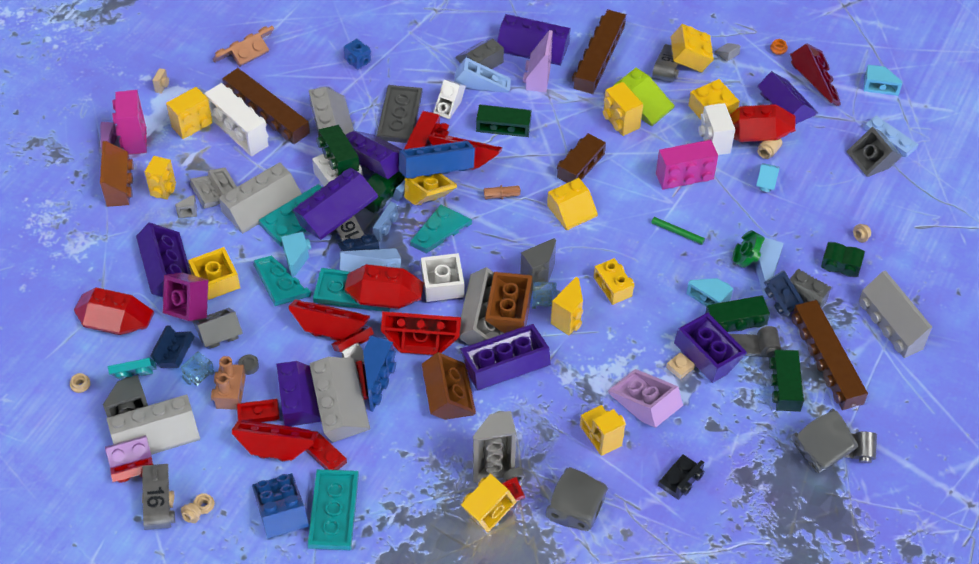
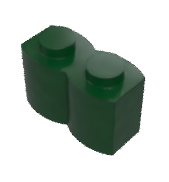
(842, 259)

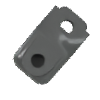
(825, 441)
(576, 500)

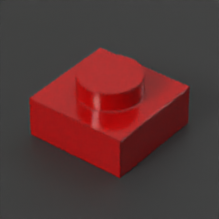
(514, 488)

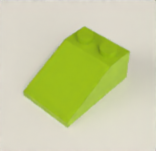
(654, 101)

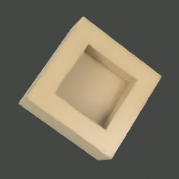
(160, 80)
(680, 365)

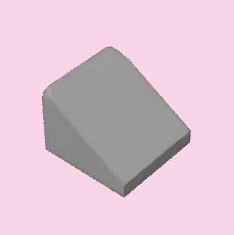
(728, 51)
(187, 207)
(354, 351)

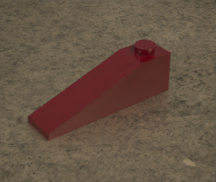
(814, 68)

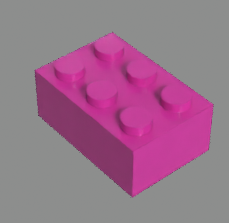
(130, 122)
(686, 164)

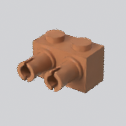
(229, 384)

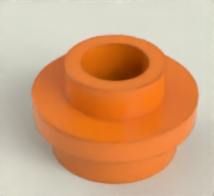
(779, 46)

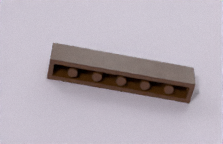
(599, 51)
(268, 106)
(829, 355)

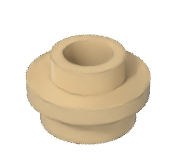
(862, 232)
(77, 379)
(204, 498)
(191, 513)

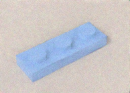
(899, 140)

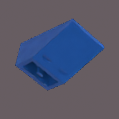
(378, 365)
(280, 505)

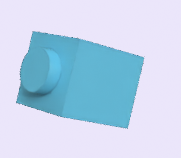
(881, 80)
(767, 177)
(296, 251)
(709, 291)

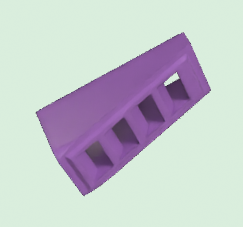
(108, 132)

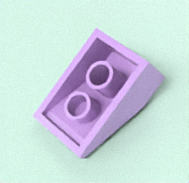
(539, 65)
(647, 397)

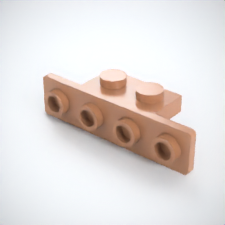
(248, 49)

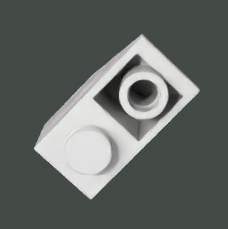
(449, 98)

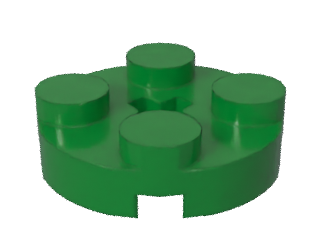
(749, 249)

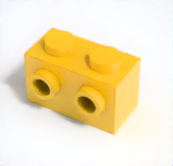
(160, 177)
(613, 281)

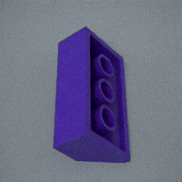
(522, 35)
(375, 153)
(335, 203)
(161, 255)
(506, 356)

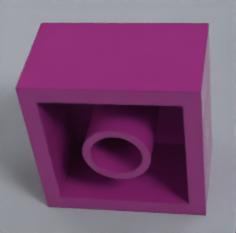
(185, 296)

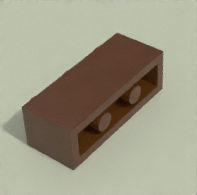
(581, 158)

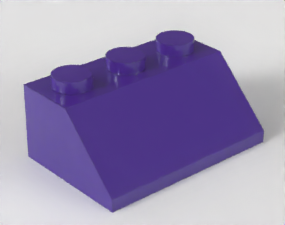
(786, 96)
(709, 347)
(297, 394)

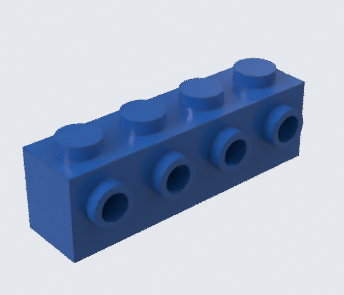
(436, 159)

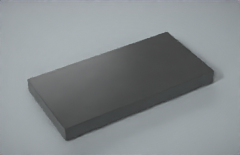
(399, 113)

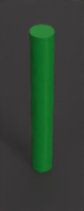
(677, 230)

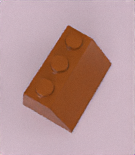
(116, 175)
(509, 301)
(448, 387)

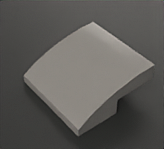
(211, 187)

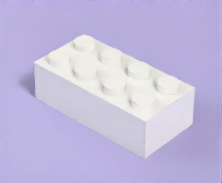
(237, 119)

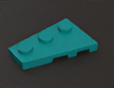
(438, 227)
(278, 283)

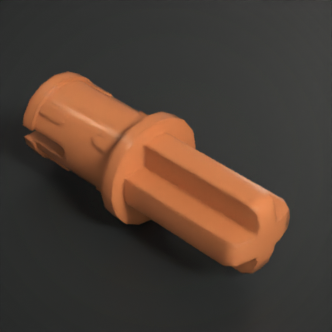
(500, 192)

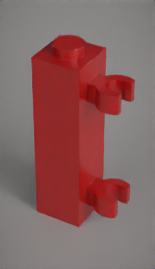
(426, 125)

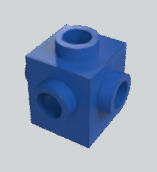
(357, 53)

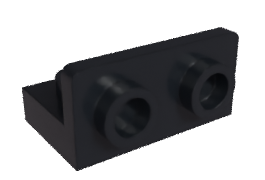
(681, 476)

